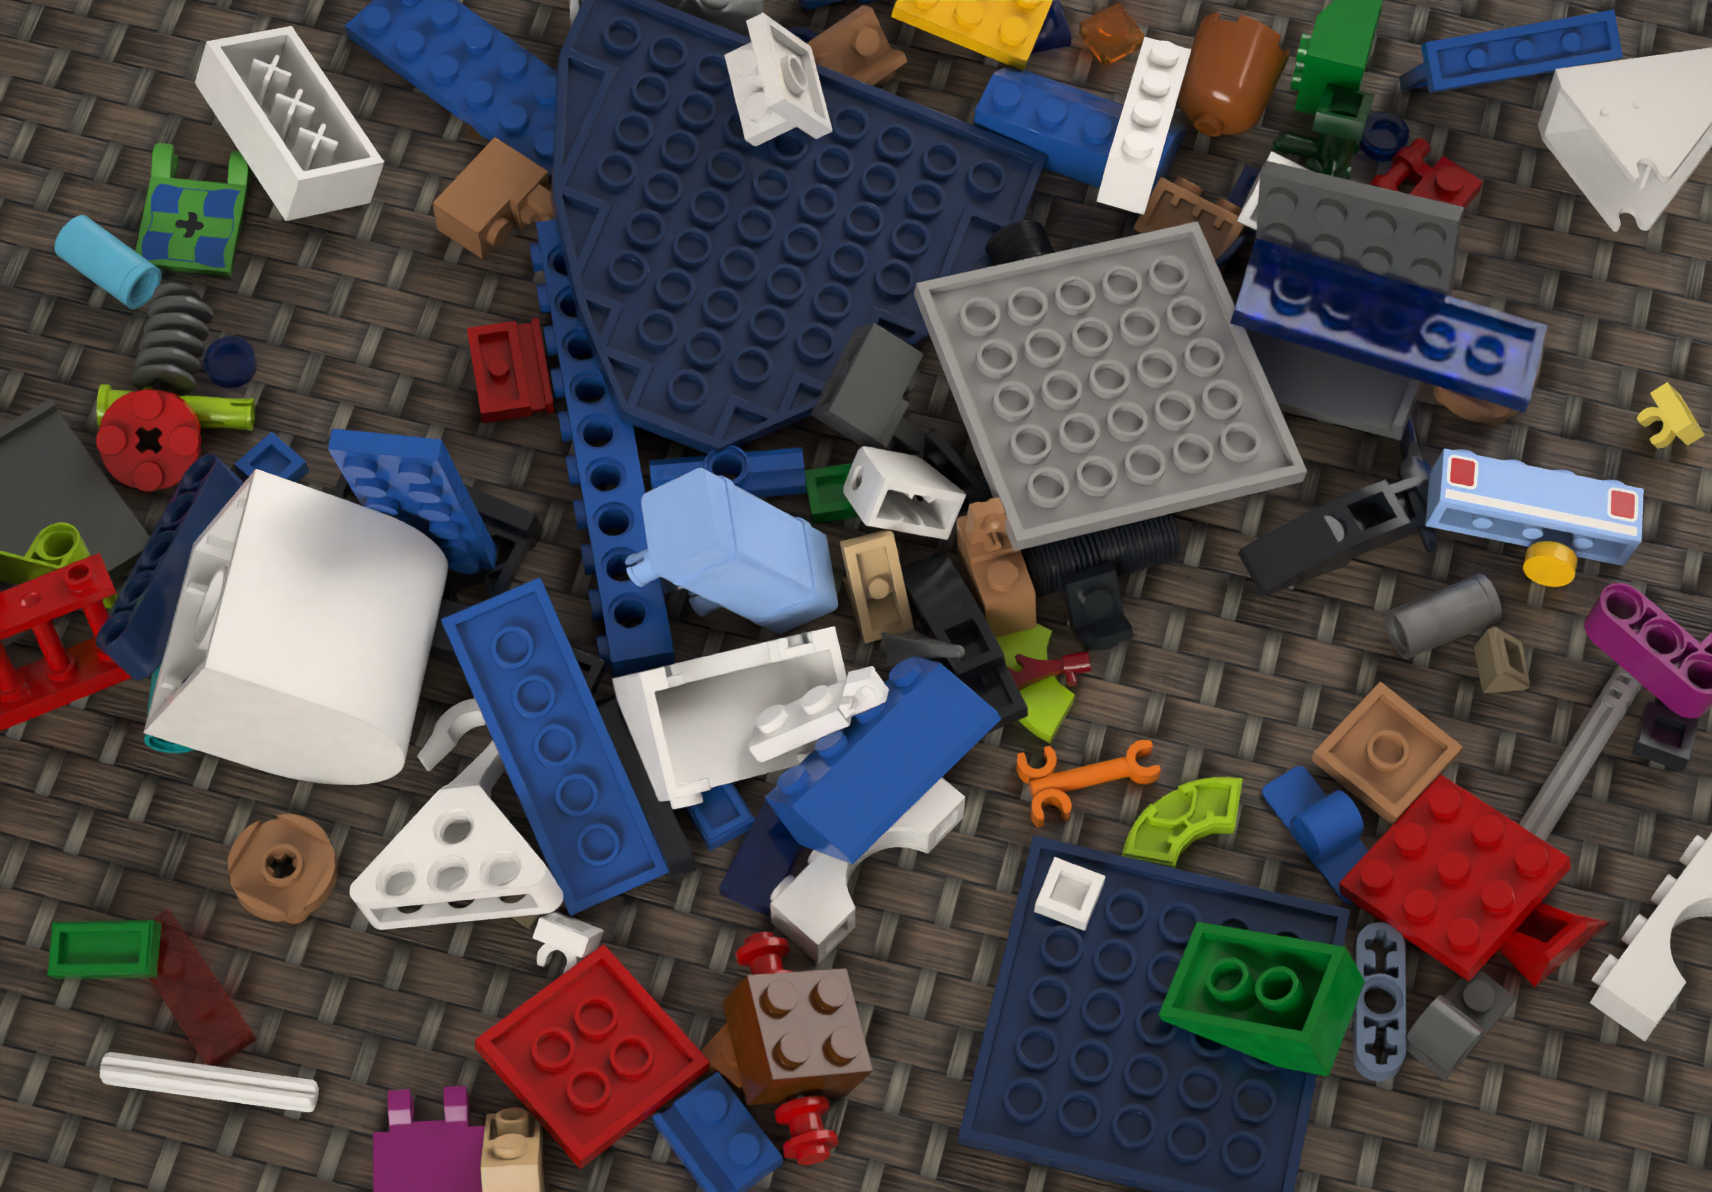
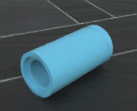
(107, 262)

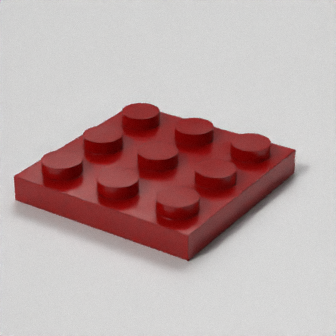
(1455, 876)
(591, 1056)

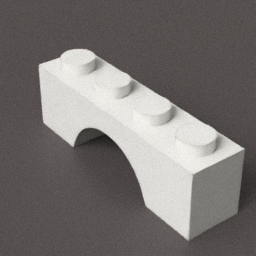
(1143, 125)
(816, 904)
(1645, 978)

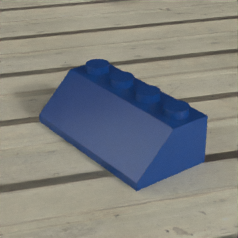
(1061, 122)
(882, 762)

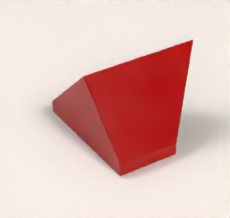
(1548, 940)

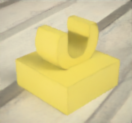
(1675, 417)

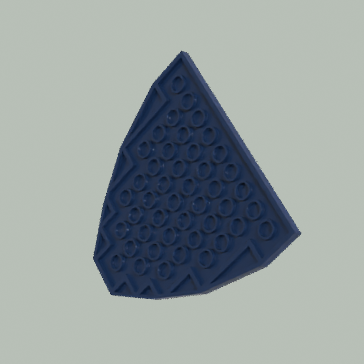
(737, 269)

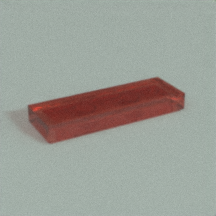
(197, 997)

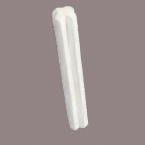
(209, 1082)

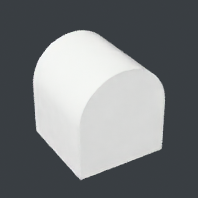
(301, 636)

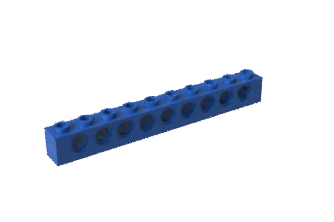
(615, 463)

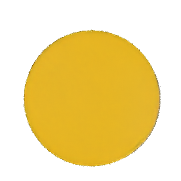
(1550, 563)

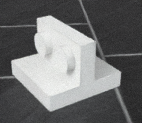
(776, 84)

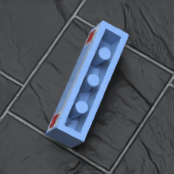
(1534, 505)

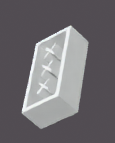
(288, 123)

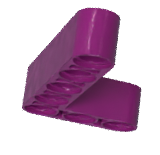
(1645, 627)

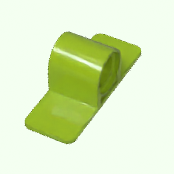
(51, 550)

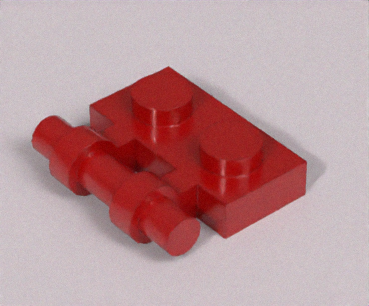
(1442, 183)

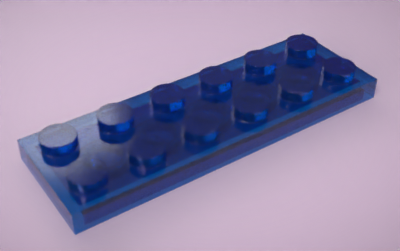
(1390, 325)

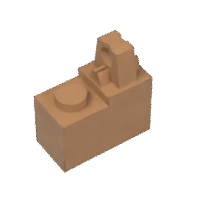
(492, 197)
(994, 570)

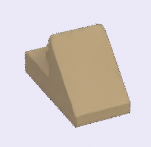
(876, 585)

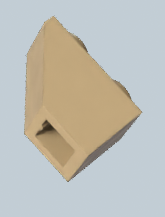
(512, 1152)

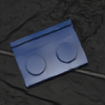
(718, 1138)

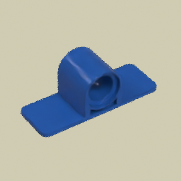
(1322, 825)

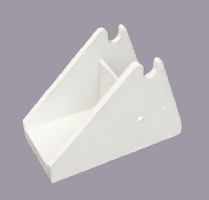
(1631, 130)

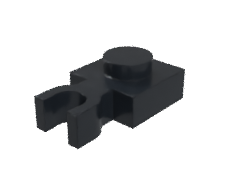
(1665, 736)

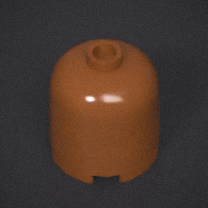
(1230, 75)

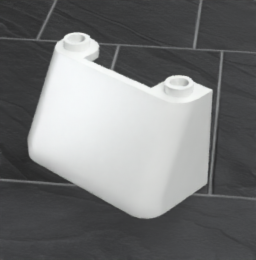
(700, 713)

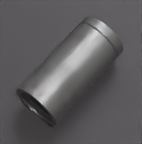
(1443, 616)

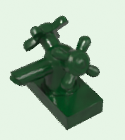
(1340, 125)

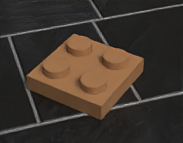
(1386, 753)

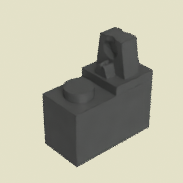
(867, 391)

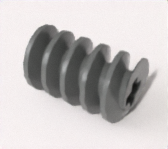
(172, 340)

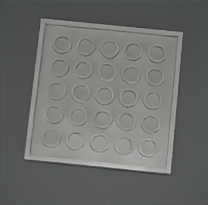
(1107, 385)

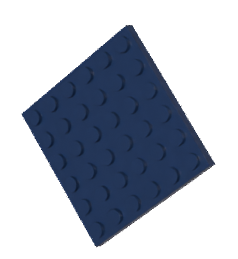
(1089, 1072)

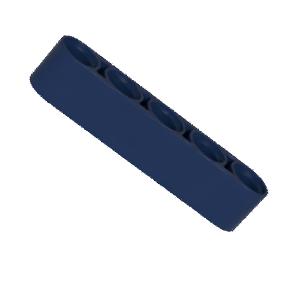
(146, 606)

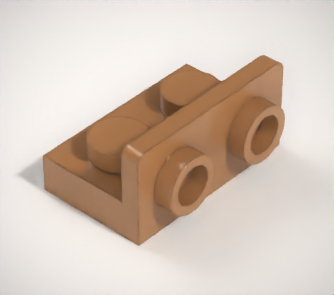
(858, 49)
(1180, 204)

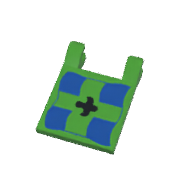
(193, 222)

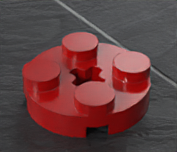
(120, 439)

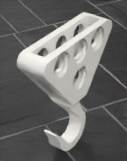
(456, 849)

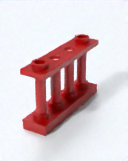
(63, 673)

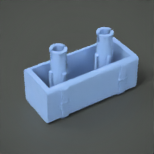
(734, 553)

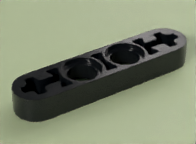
(657, 813)

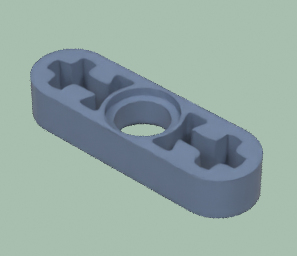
(1393, 1039)

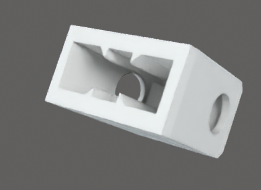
(884, 491)

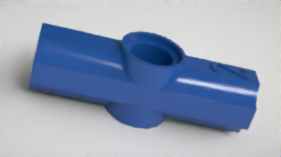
(758, 472)

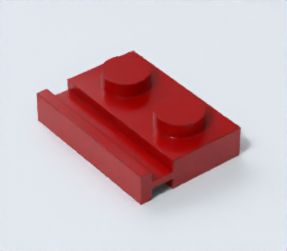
(510, 370)

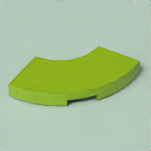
(1046, 699)
(1183, 817)

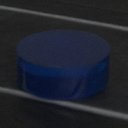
(1384, 136)
(230, 362)

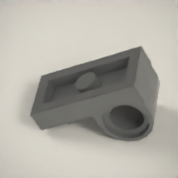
(1457, 1023)

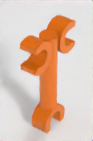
(1050, 787)

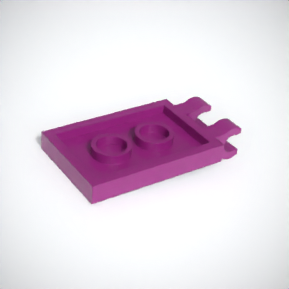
(428, 1153)

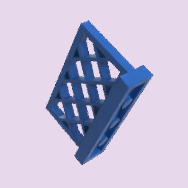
(1515, 52)

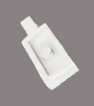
(816, 714)

